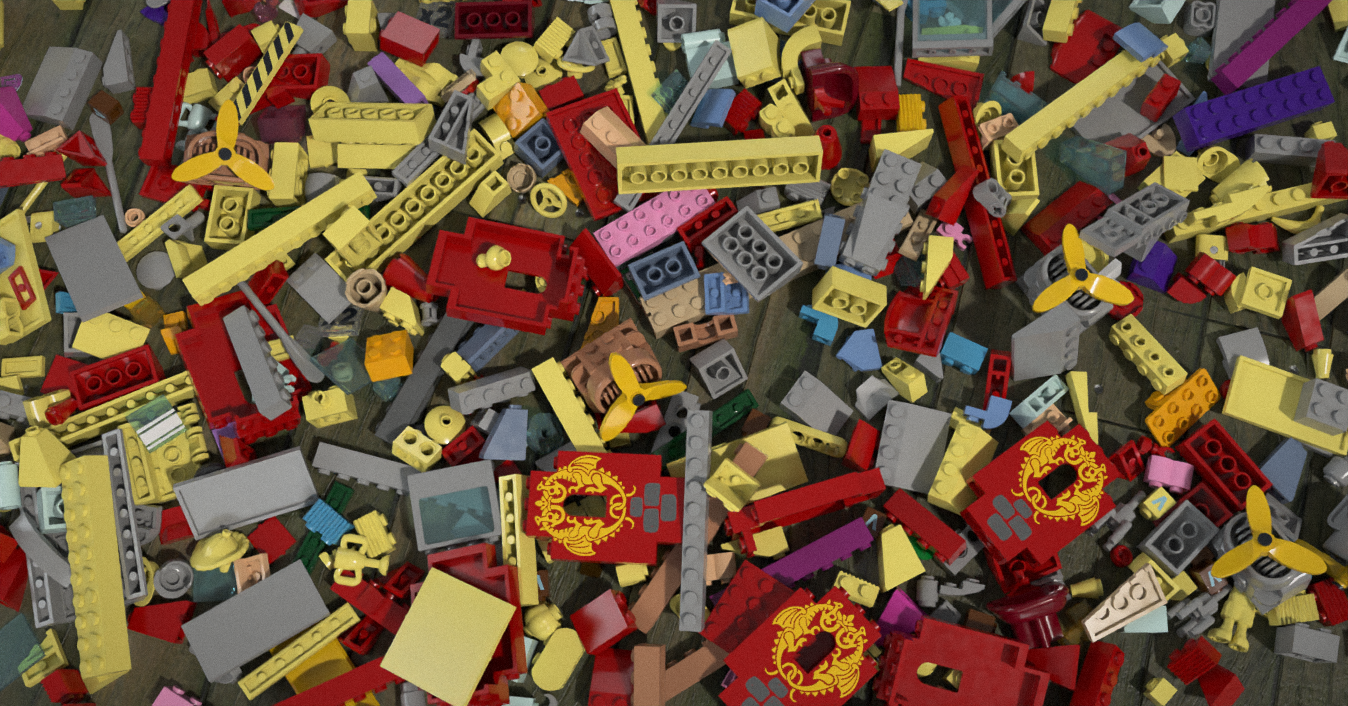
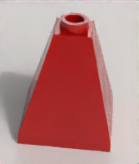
(1137, 152)
(1331, 172)
(13, 579)
(1059, 662)

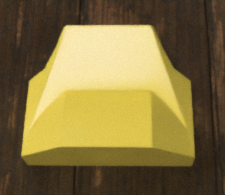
(185, 257)

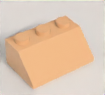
(607, 132)

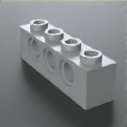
(680, 401)
(971, 550)

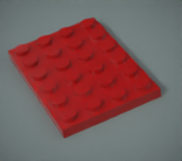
(589, 168)
(747, 604)

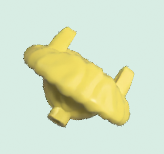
(219, 551)

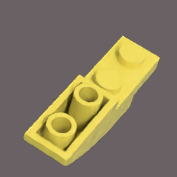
(1229, 209)

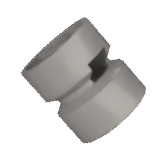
(602, 19)

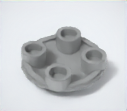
(155, 270)

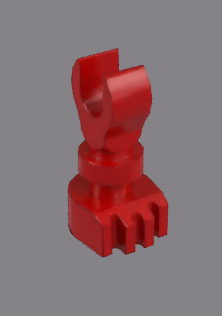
(1145, 445)

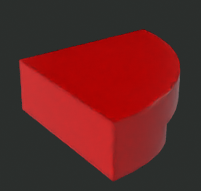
(700, 254)

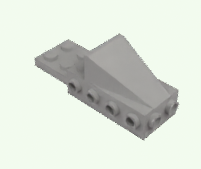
(879, 214)
(1137, 222)

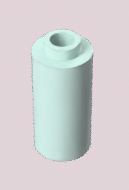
(701, 38)
(9, 488)

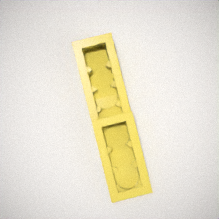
(1078, 391)

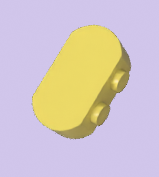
(557, 659)

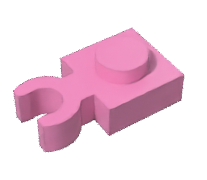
(954, 231)

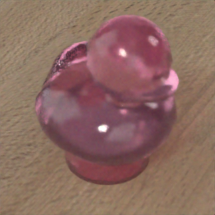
(266, 12)

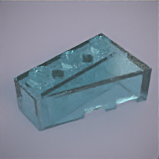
(1014, 99)
(1095, 162)

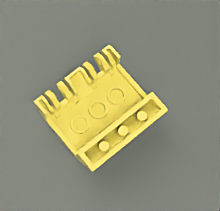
(174, 462)

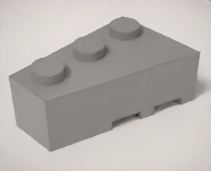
(453, 128)
(1319, 243)

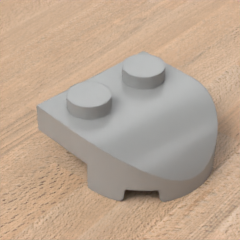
(148, 522)

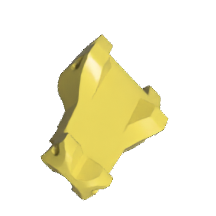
(428, 79)

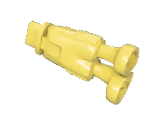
(1238, 610)

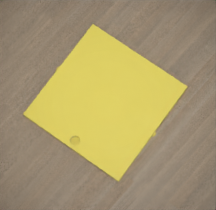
(448, 638)

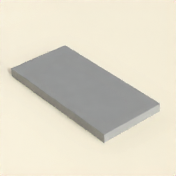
(1234, 25)
(1121, 113)
(93, 268)
(246, 493)
(255, 621)

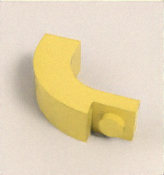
(803, 40)

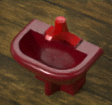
(829, 85)
(1032, 610)

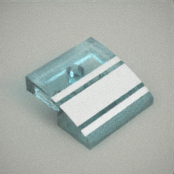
(156, 423)

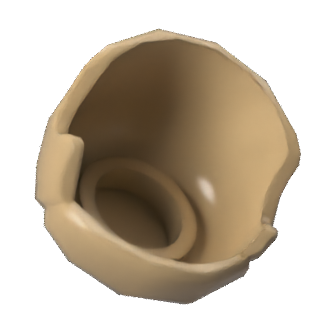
(521, 178)

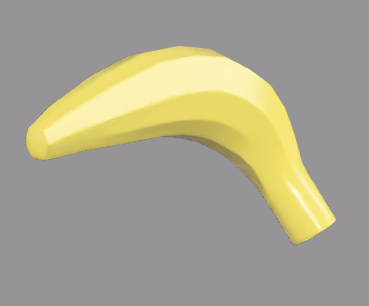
(1300, 226)

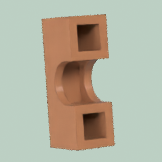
(694, 336)

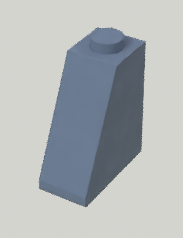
(829, 241)
(507, 436)
(1284, 469)

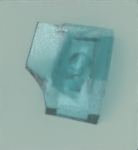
(74, 211)
(909, 271)

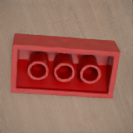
(1076, 206)
(115, 377)

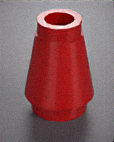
(60, 412)

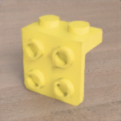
(731, 485)

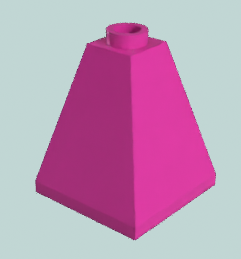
(13, 118)
(898, 615)

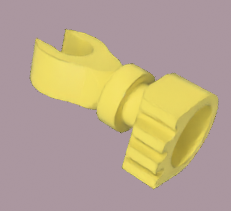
(329, 560)

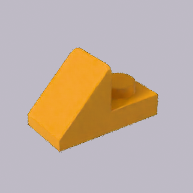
(174, 324)

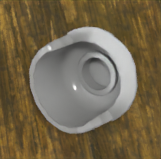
(173, 578)

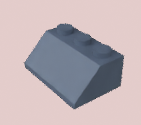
(663, 271)
(485, 345)

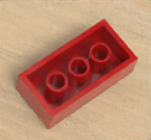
(1222, 464)

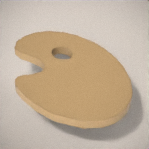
(1161, 141)

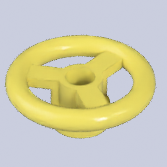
(574, 68)
(551, 195)

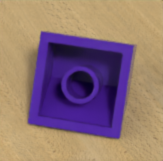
(1155, 269)

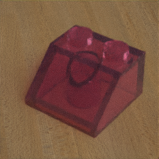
(282, 123)

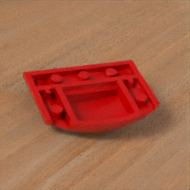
(1086, 49)
(919, 323)

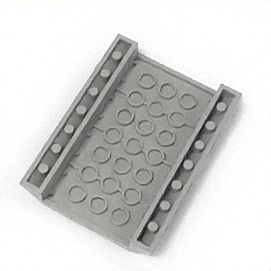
(52, 600)

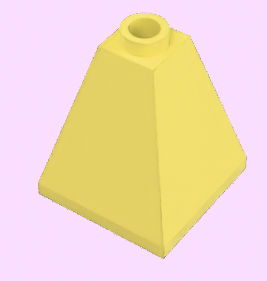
(41, 458)

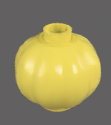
(542, 620)

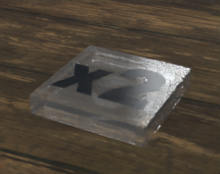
(439, 15)
(345, 324)

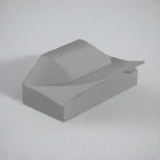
(874, 396)

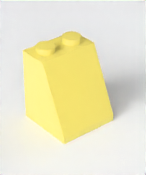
(755, 52)
(896, 558)

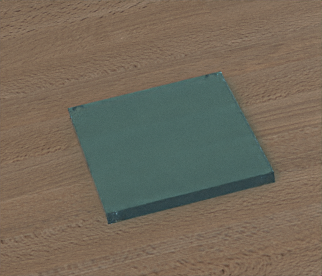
(344, 366)
(17, 650)

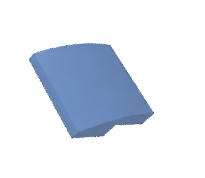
(1139, 42)
(713, 108)
(723, 298)

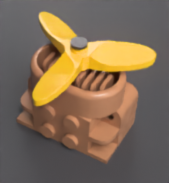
(225, 156)
(618, 376)

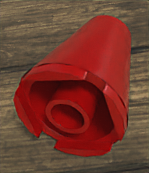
(831, 146)
(408, 278)

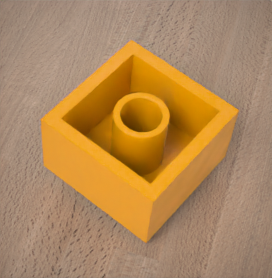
(520, 109)
(389, 355)

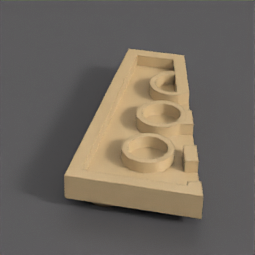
(1127, 603)

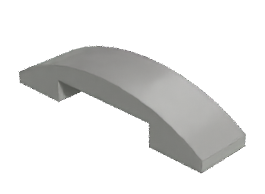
(40, 549)

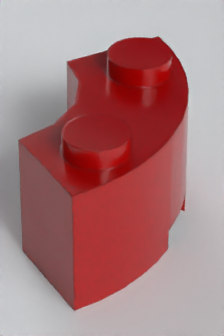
(1256, 238)

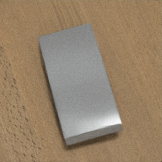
(965, 588)

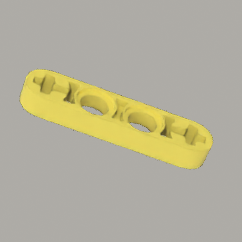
(811, 433)

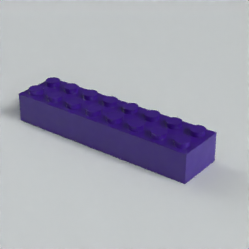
(1253, 109)

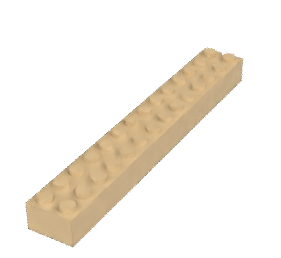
(687, 301)

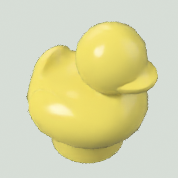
(8, 148)
(495, 258)

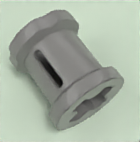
(429, 319)

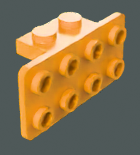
(1180, 407)

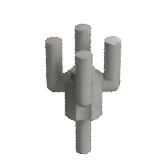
(1117, 520)
(1198, 610)

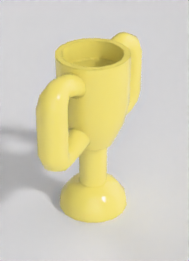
(356, 560)

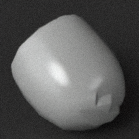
(318, 184)

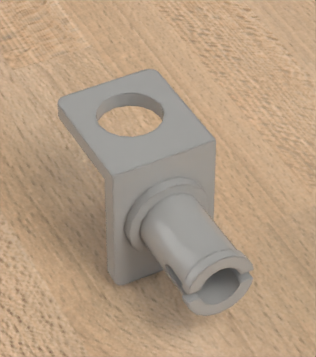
(184, 226)

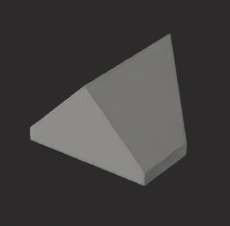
(586, 48)

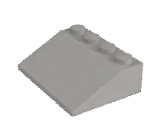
(62, 86)
(753, 254)
(1046, 345)
(912, 446)

